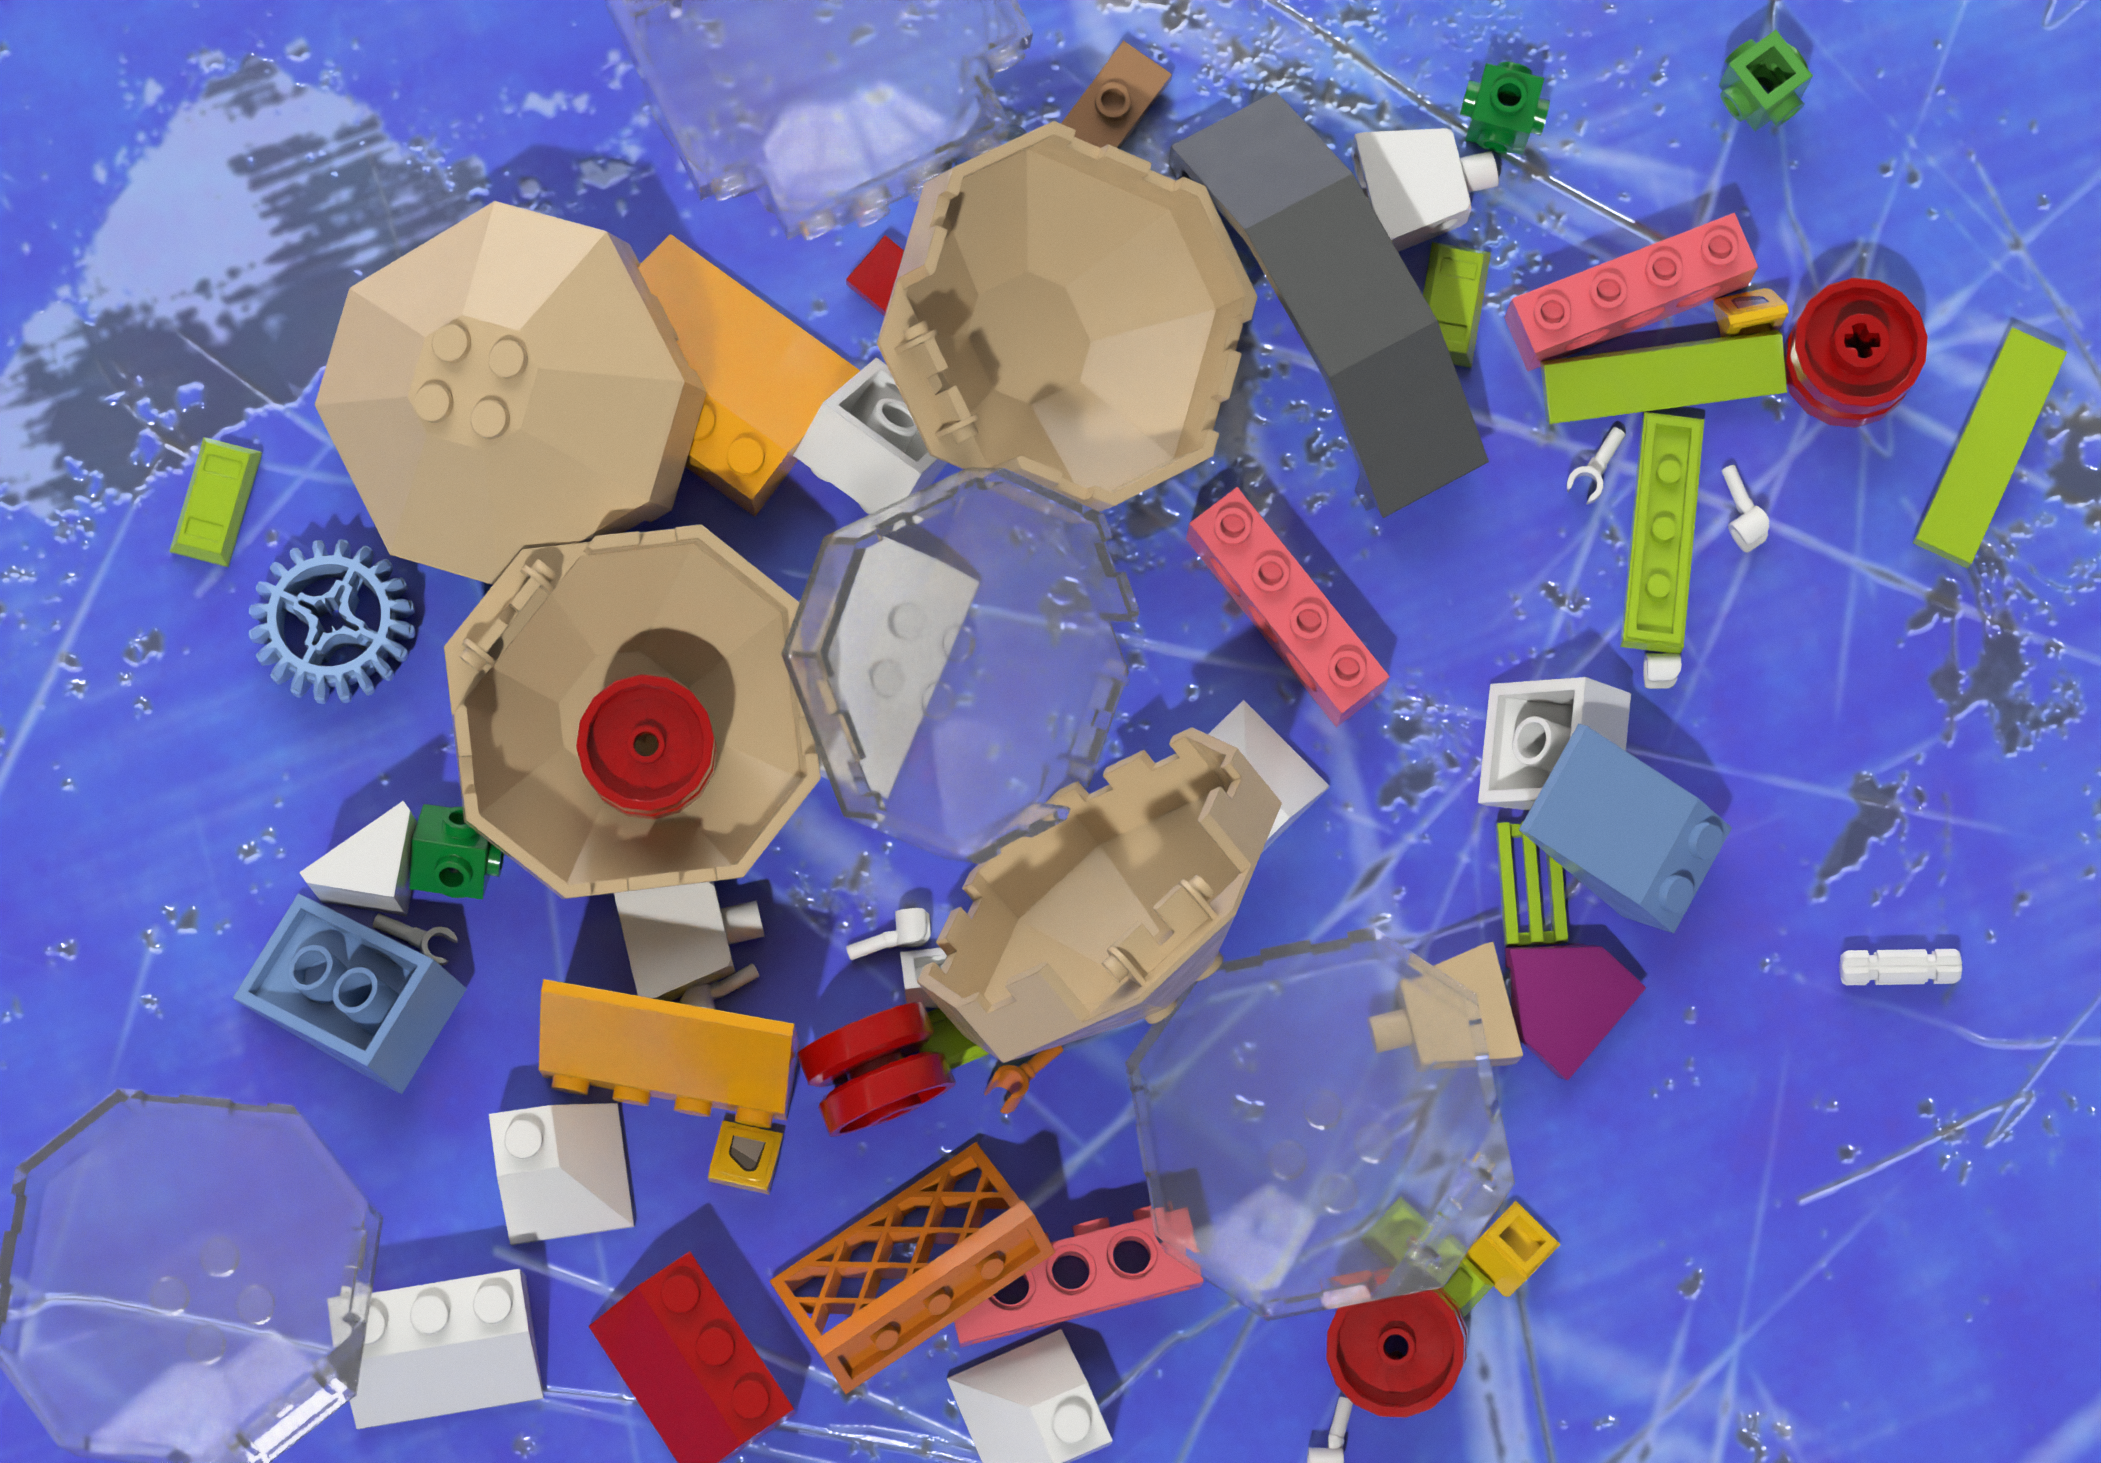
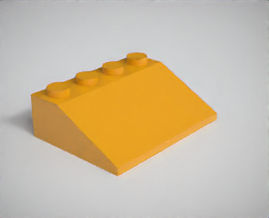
(757, 370)
(667, 1053)

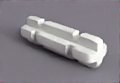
(1900, 967)

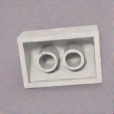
(447, 1350)

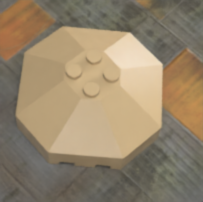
(1067, 317)
(508, 393)
(601, 612)
(1108, 906)

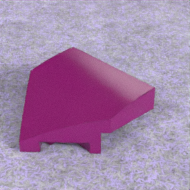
(1567, 1000)

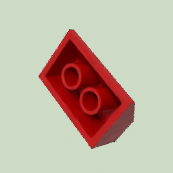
(691, 1365)

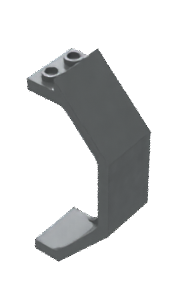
(1343, 296)

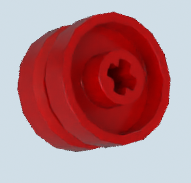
(1825, 346)
(654, 783)
(873, 1062)
(1393, 1382)

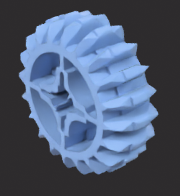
(323, 645)

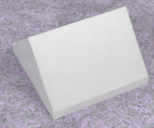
(369, 867)

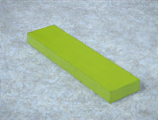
(1663, 377)
(1989, 447)
(1662, 533)

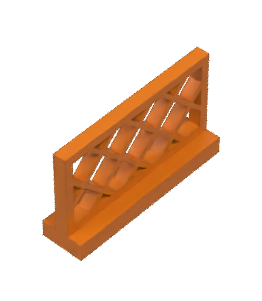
(931, 1292)

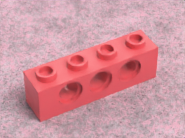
(1631, 291)
(1287, 607)
(1103, 1291)

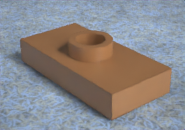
(1117, 98)

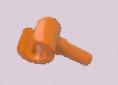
(1017, 1079)

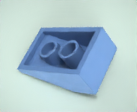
(1625, 830)
(351, 992)

